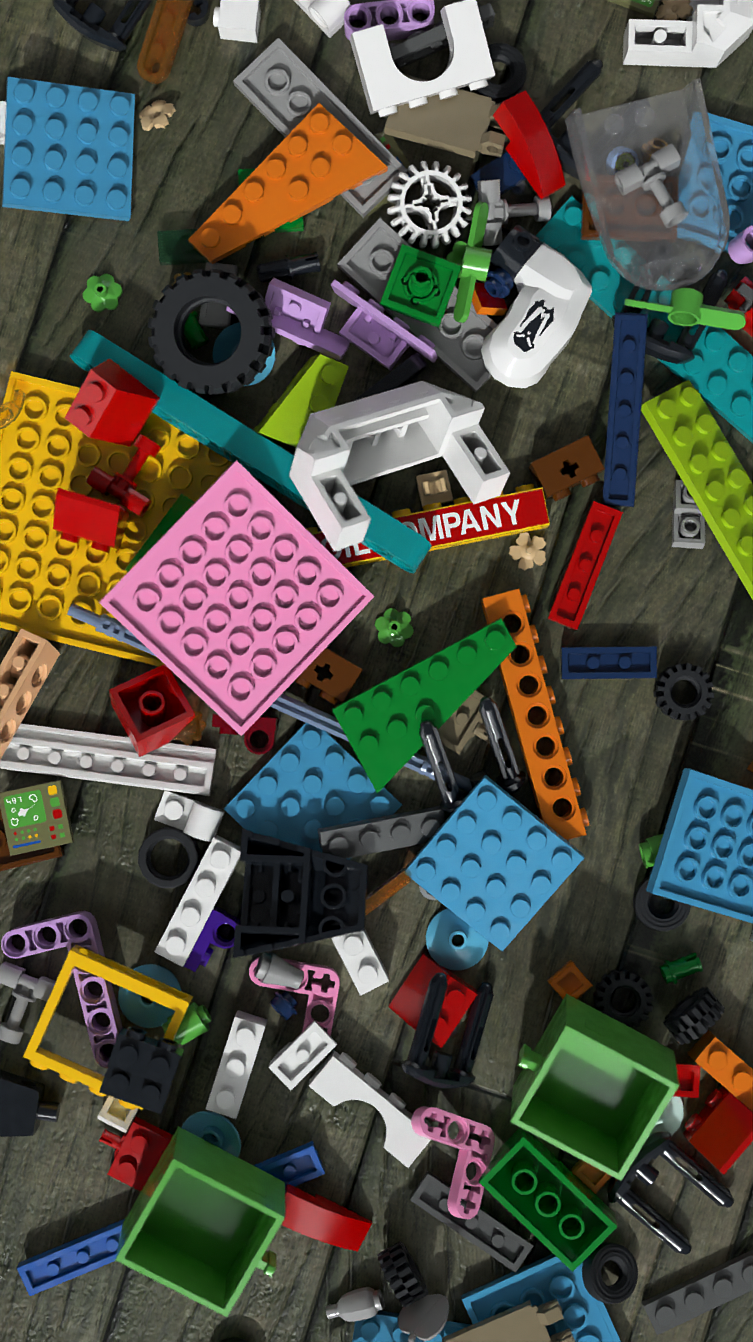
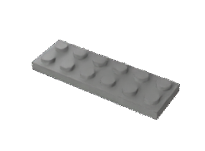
(286, 94)
(455, 343)

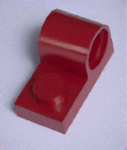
(268, 725)

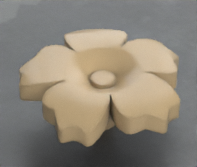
(674, 10)
(156, 115)
(528, 550)

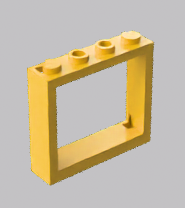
(116, 974)

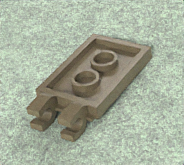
(450, 124)
(516, 1324)

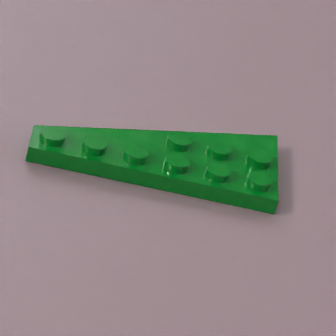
(387, 717)

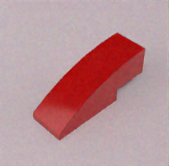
(530, 144)
(323, 1219)

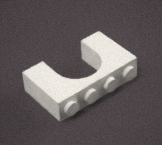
(467, 64)

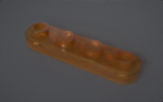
(163, 39)

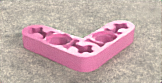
(316, 995)
(469, 1152)

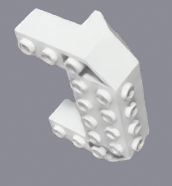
(700, 41)
(385, 436)

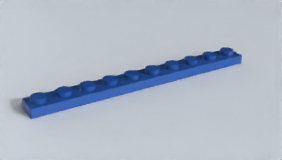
(101, 1245)

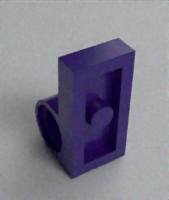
(210, 935)

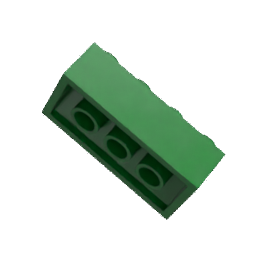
(548, 1198)

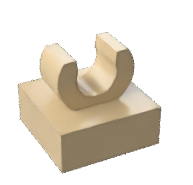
(434, 488)

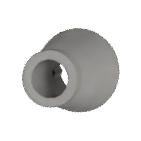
(276, 971)

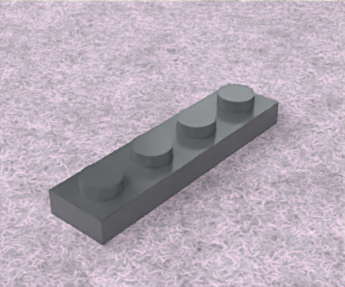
(422, 44)
(381, 833)
(482, 1230)
(701, 1293)

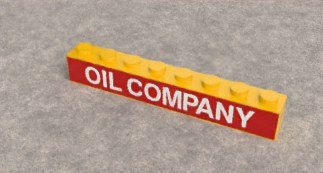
(459, 523)

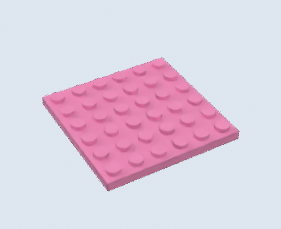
(237, 598)

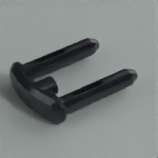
(89, 22)
(576, 87)
(681, 350)
(510, 779)
(439, 1071)
(655, 1145)

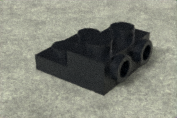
(141, 1069)

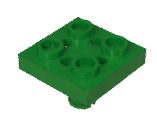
(424, 275)

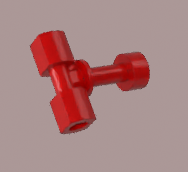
(122, 485)

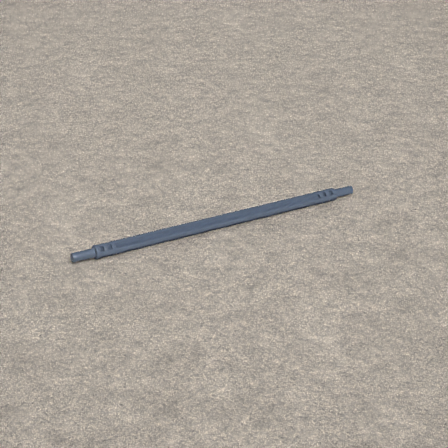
(283, 703)

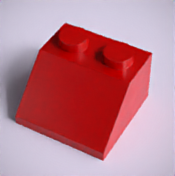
(112, 405)
(90, 520)
(151, 709)
(411, 996)
(721, 1129)

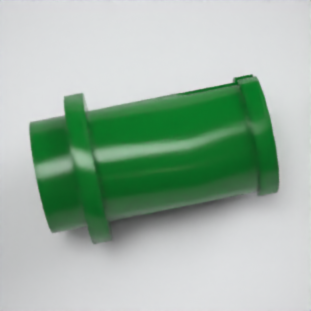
(194, 332)
(680, 968)

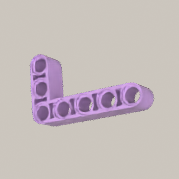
(401, 10)
(90, 1003)

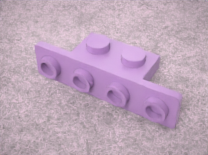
(302, 319)
(376, 333)

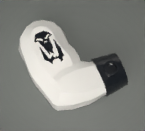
(541, 315)

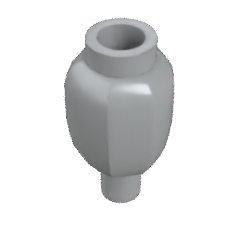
(357, 1305)

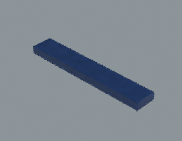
(625, 409)

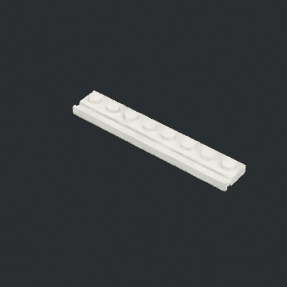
(109, 760)

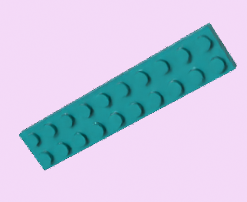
(721, 365)

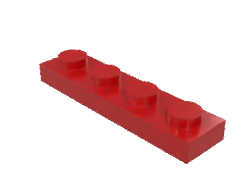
(584, 565)

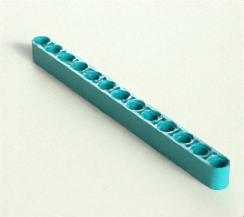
(240, 443)

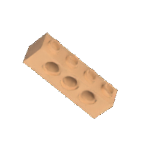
(21, 679)

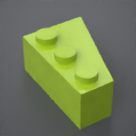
(309, 392)

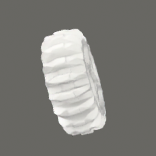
(455, 201)

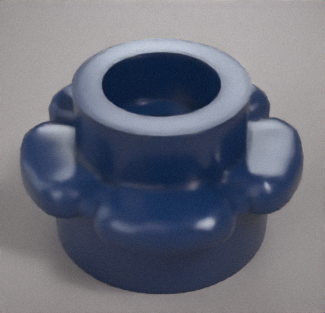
(498, 283)
(284, 1004)

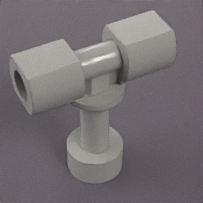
(651, 177)
(500, 211)
(25, 990)

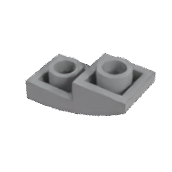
(687, 520)

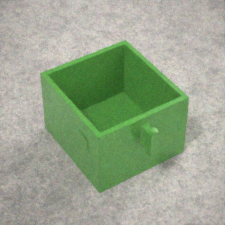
(593, 1087)
(203, 1222)

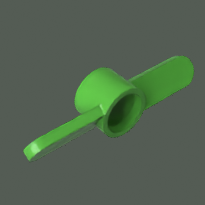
(475, 263)
(688, 309)

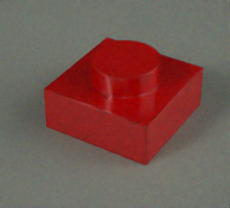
(688, 1080)

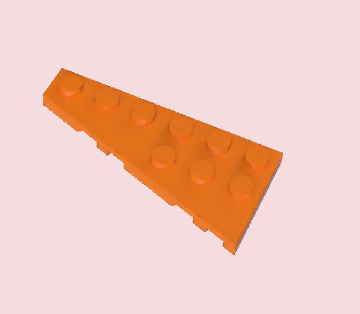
(296, 178)

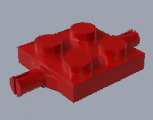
(136, 1152)

